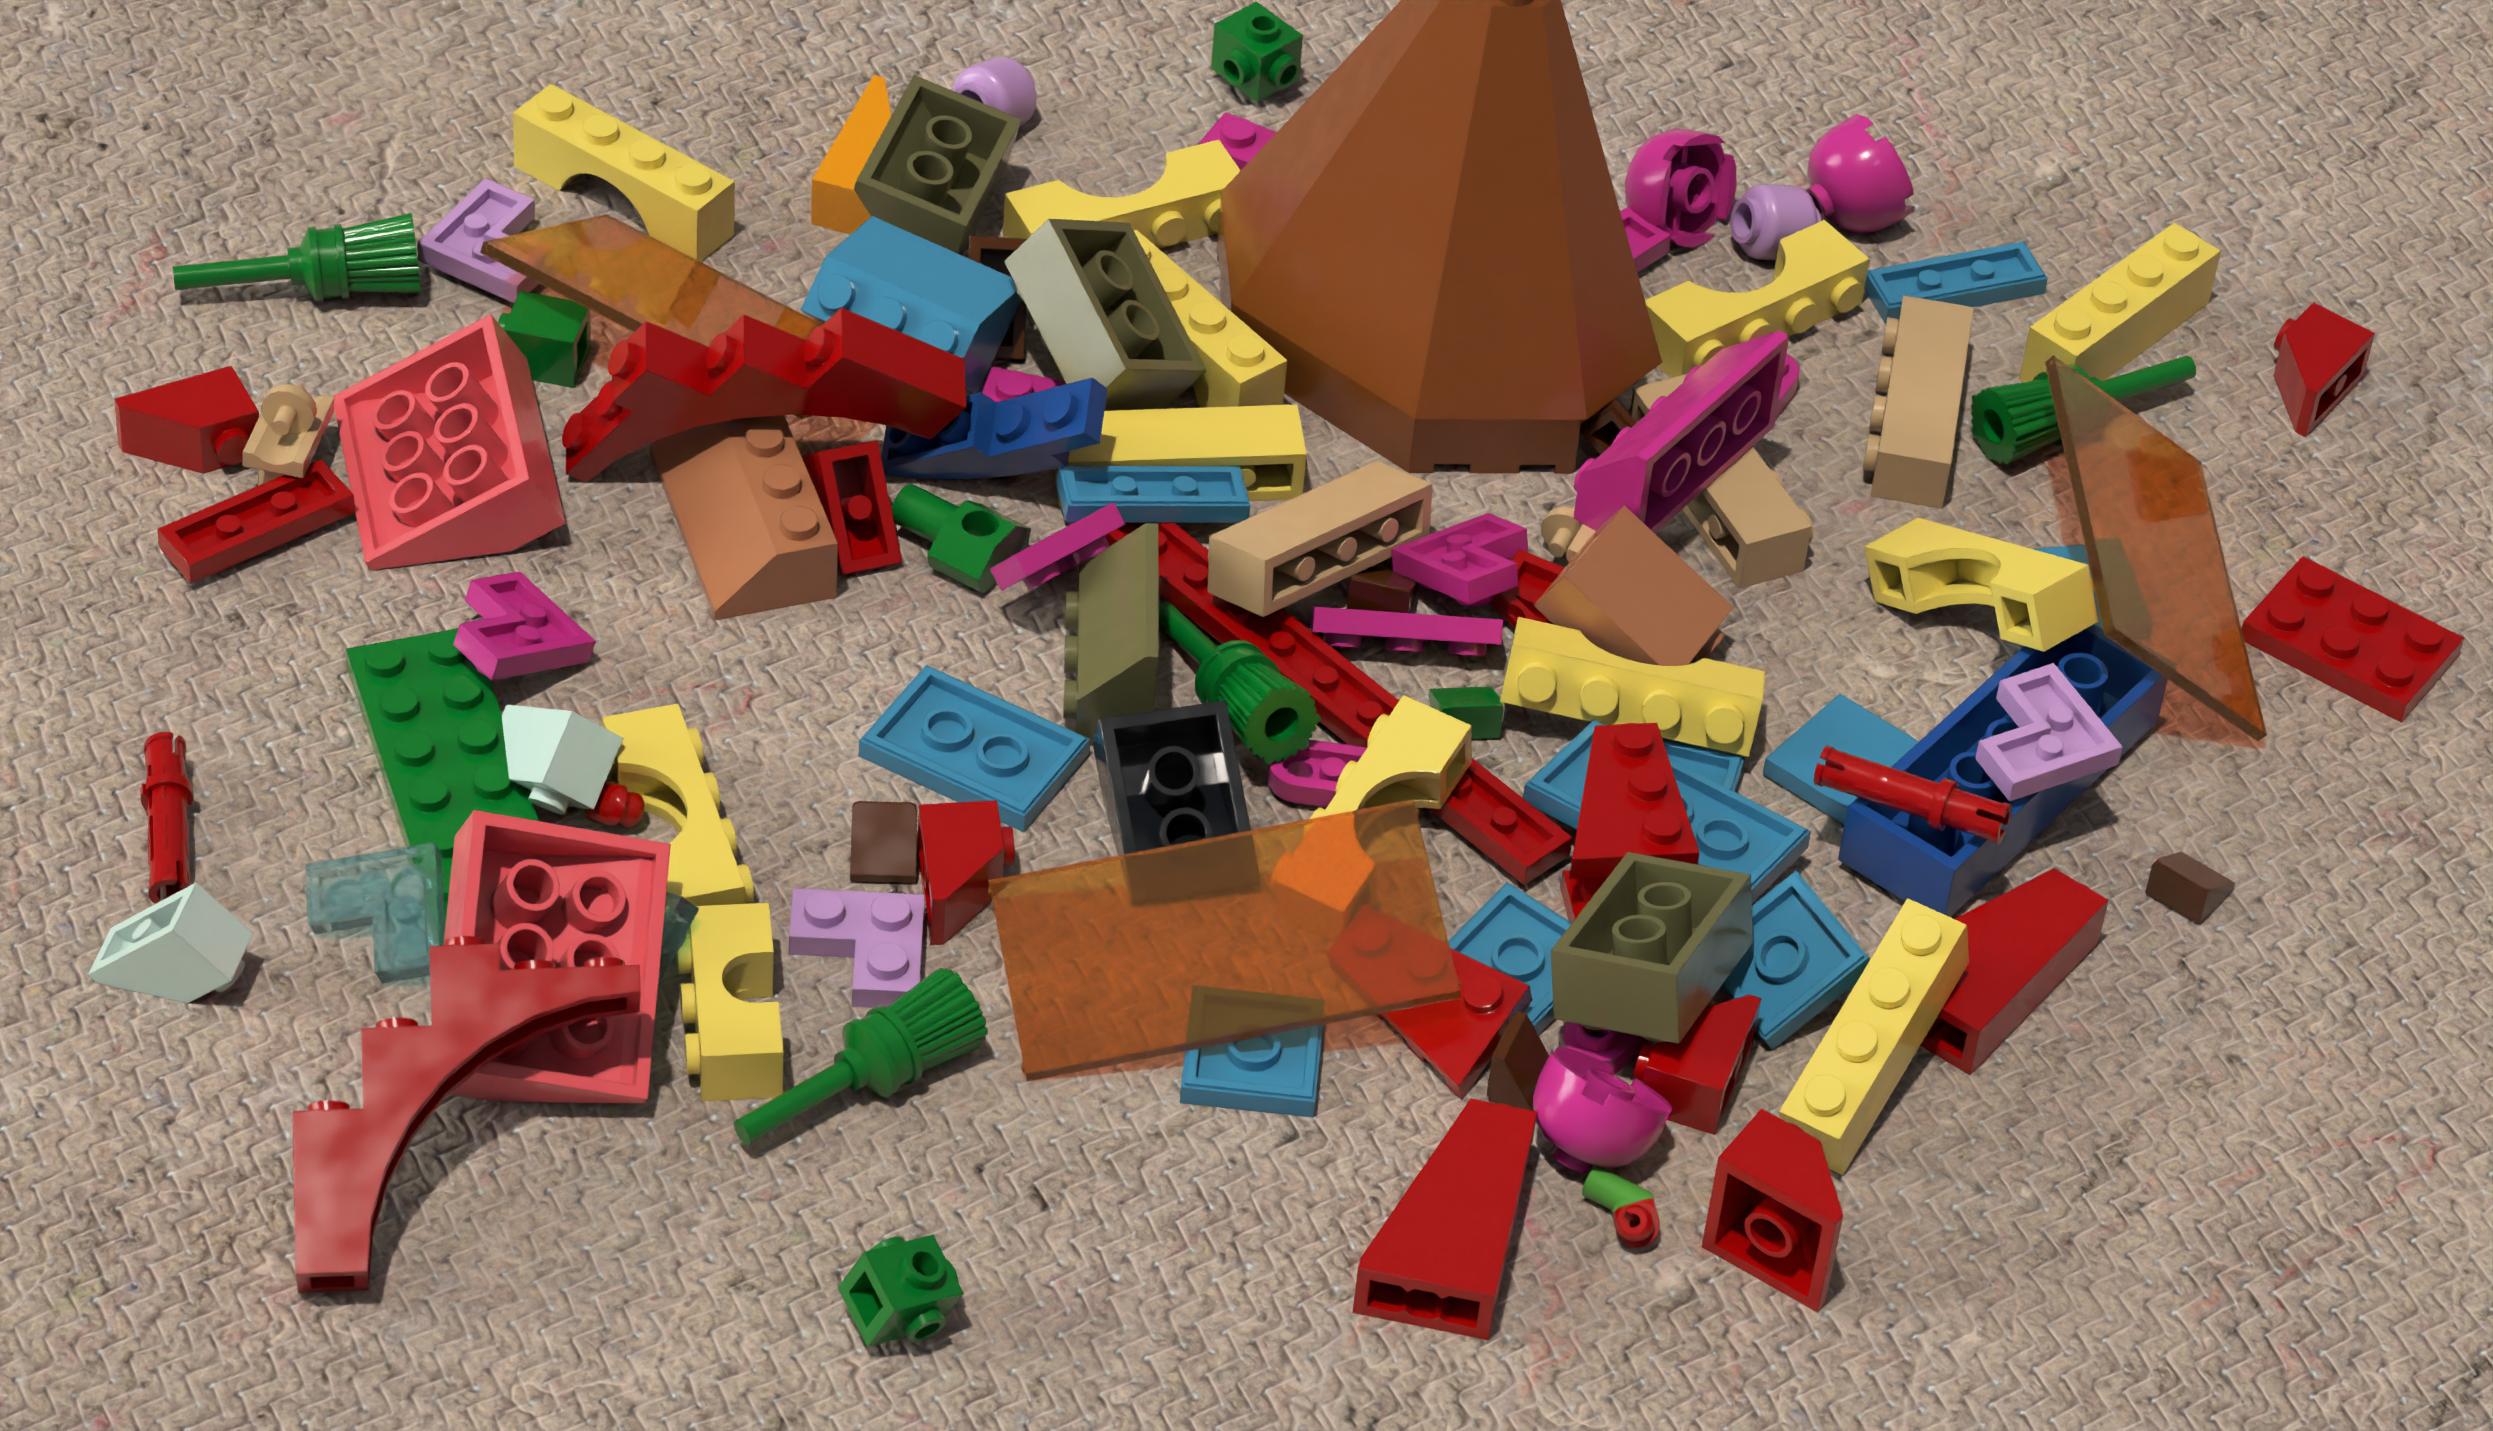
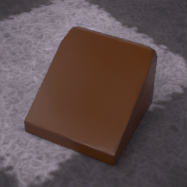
(1605, 425)
(1381, 591)
(883, 842)
(2187, 885)
(1516, 1064)

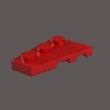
(1630, 803)
(1465, 1031)

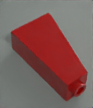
(2017, 957)
(1452, 1231)

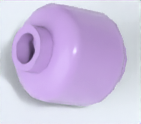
(999, 84)
(1771, 214)

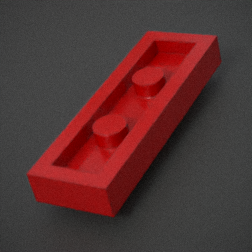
(255, 521)

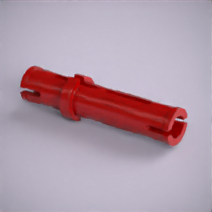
(1937, 802)
(166, 803)

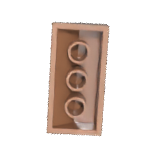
(748, 515)

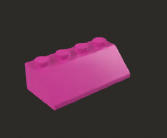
(1686, 437)

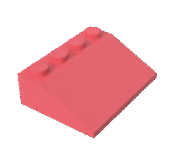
(448, 453)
(563, 901)

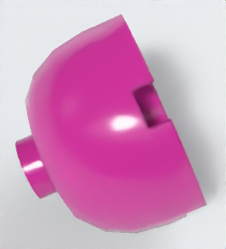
(1858, 179)
(1682, 184)
(1595, 1113)

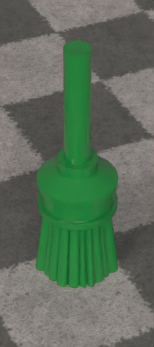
(328, 262)
(2023, 416)
(1263, 705)
(884, 1050)

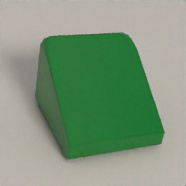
(1473, 706)

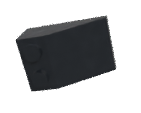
(1170, 776)

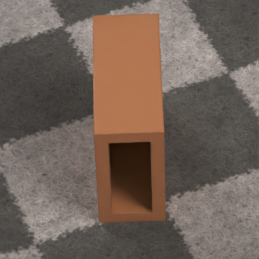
(1636, 597)

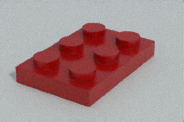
(2351, 638)

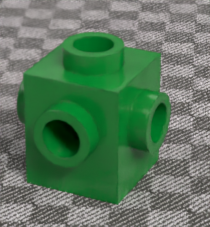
(1256, 51)
(901, 1290)

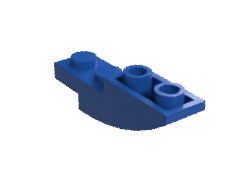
(1002, 436)

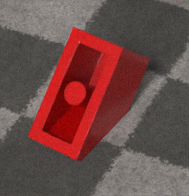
(2318, 364)
(189, 422)
(856, 505)
(957, 856)
(1705, 1065)

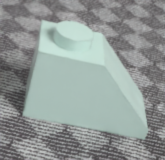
(558, 756)
(175, 948)

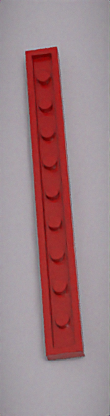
(1350, 704)

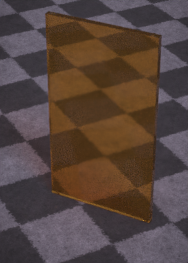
(639, 280)
(2154, 549)
(1222, 940)

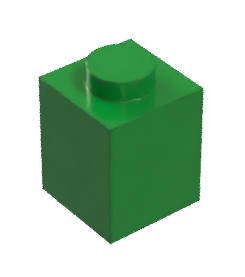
(551, 336)

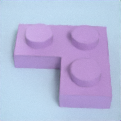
(457, 239)
(2055, 737)
(873, 928)

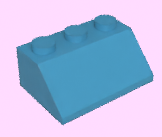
(918, 292)

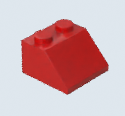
(1776, 1209)

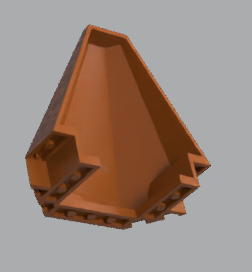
(1443, 244)

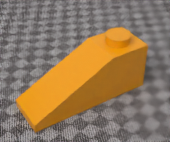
(833, 194)

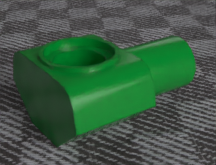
(964, 537)

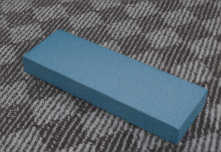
(1960, 279)
(1155, 493)

